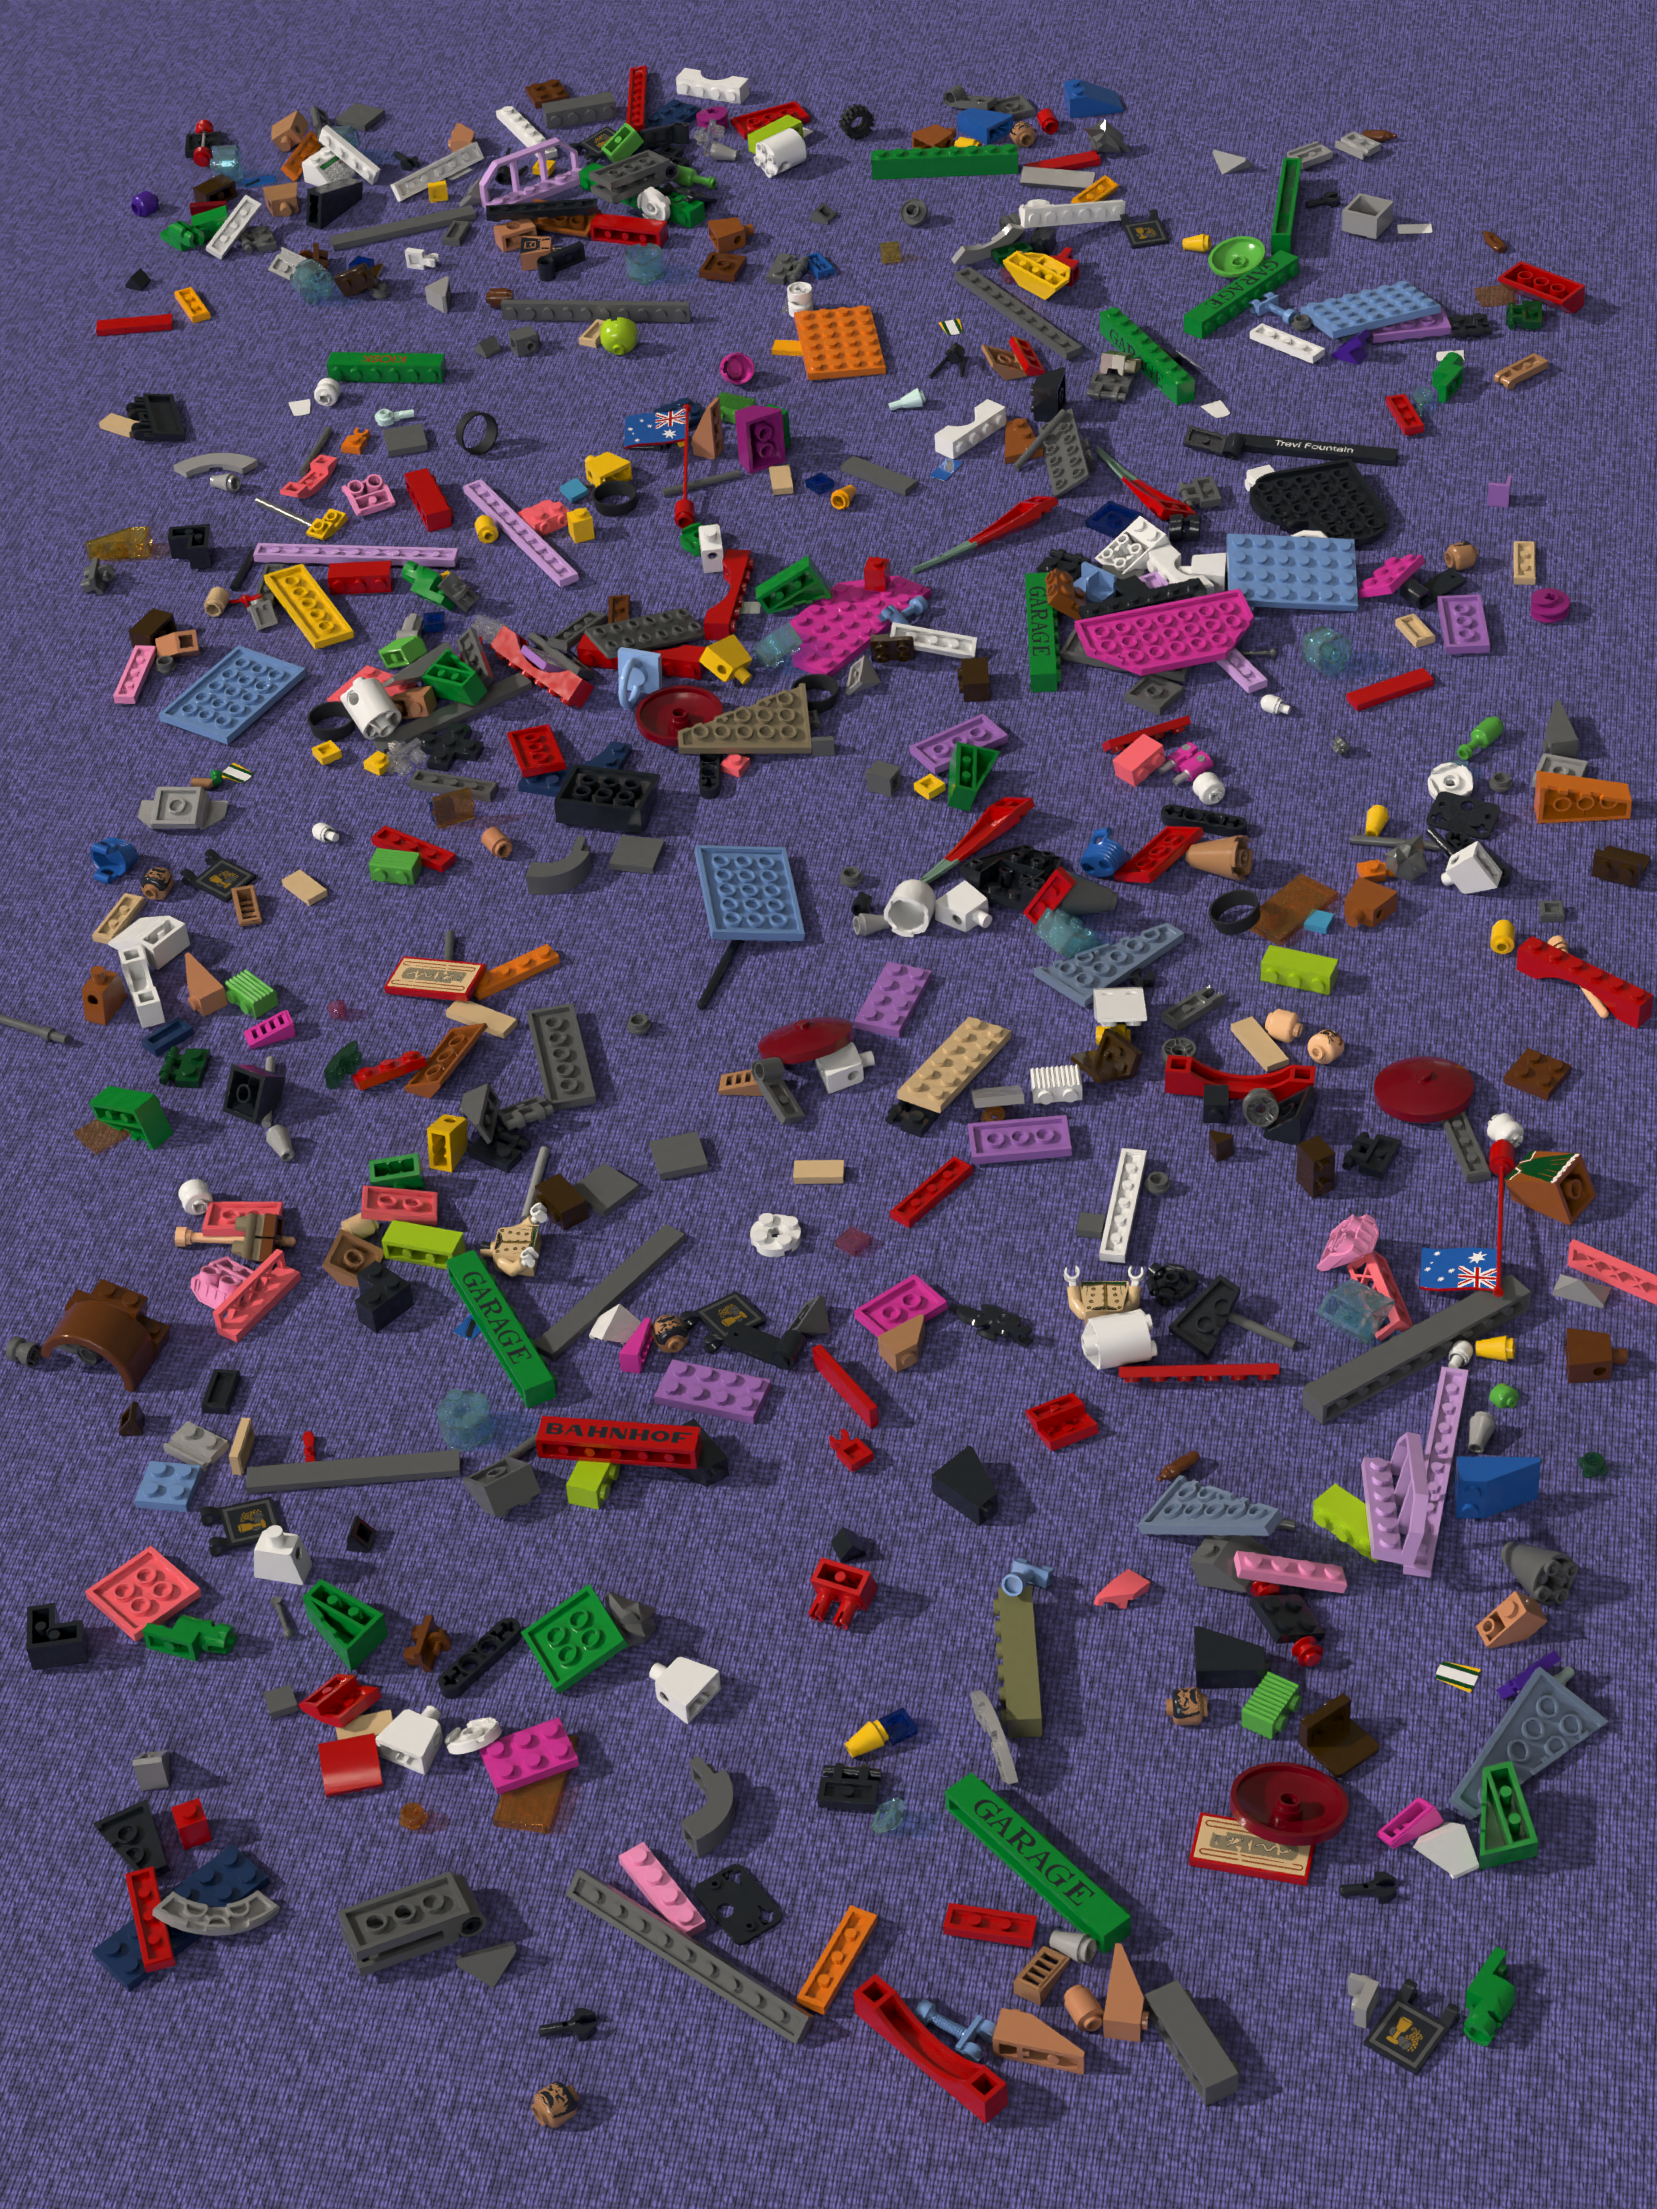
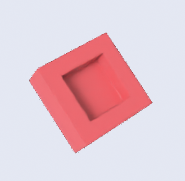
(735, 765)

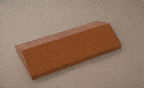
(577, 225)
(444, 1059)

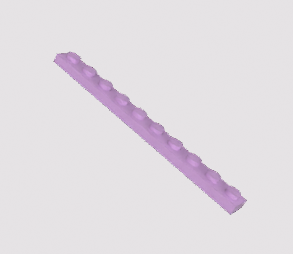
(521, 533)
(350, 553)
(1235, 663)
(1438, 1462)

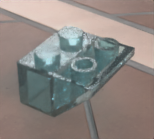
(1065, 933)
(1355, 1310)

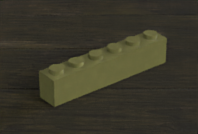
(1019, 1664)

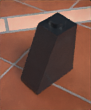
(712, 1461)
(966, 1487)
(1227, 1661)

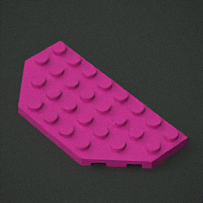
(841, 626)
(1168, 633)

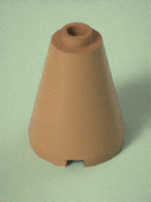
(1223, 857)

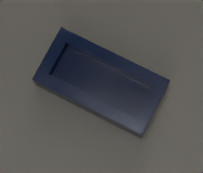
(167, 1036)

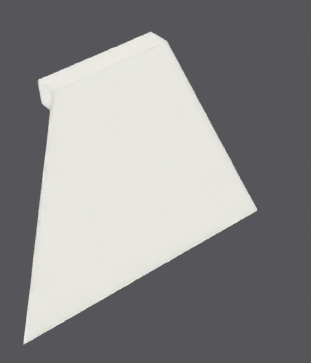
(615, 1325)
(1449, 1848)

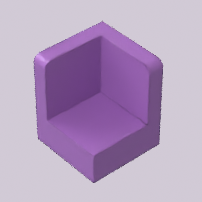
(1499, 493)

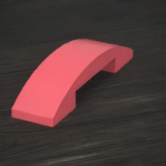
(320, 472)

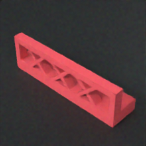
(1613, 1271)
(1384, 1282)
(256, 1301)

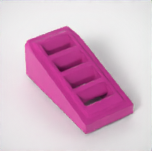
(271, 1030)
(635, 1351)
(1410, 1823)

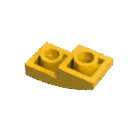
(328, 525)

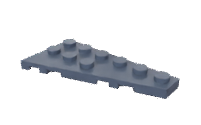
(1108, 965)
(1207, 1510)
(1532, 1734)

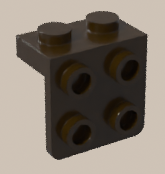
(358, 278)
(891, 648)
(1619, 865)
(1112, 1061)
(1336, 1738)

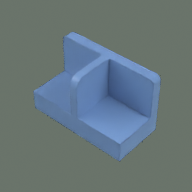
(1095, 583)

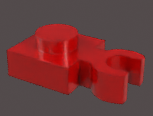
(852, 1453)

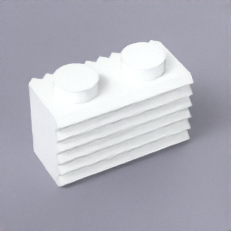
(1056, 1084)

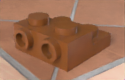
(1063, 594)

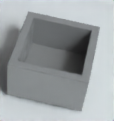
(1367, 216)

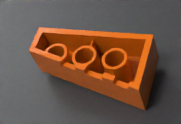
(1579, 799)

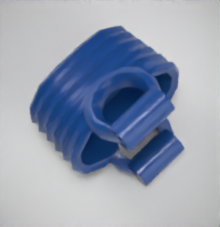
(113, 856)
(1103, 857)

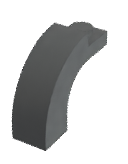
(563, 874)
(714, 1821)

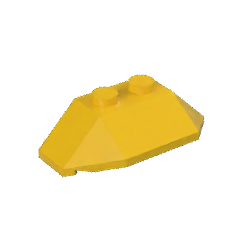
(1037, 273)

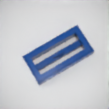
(816, 268)

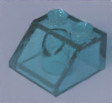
(776, 646)

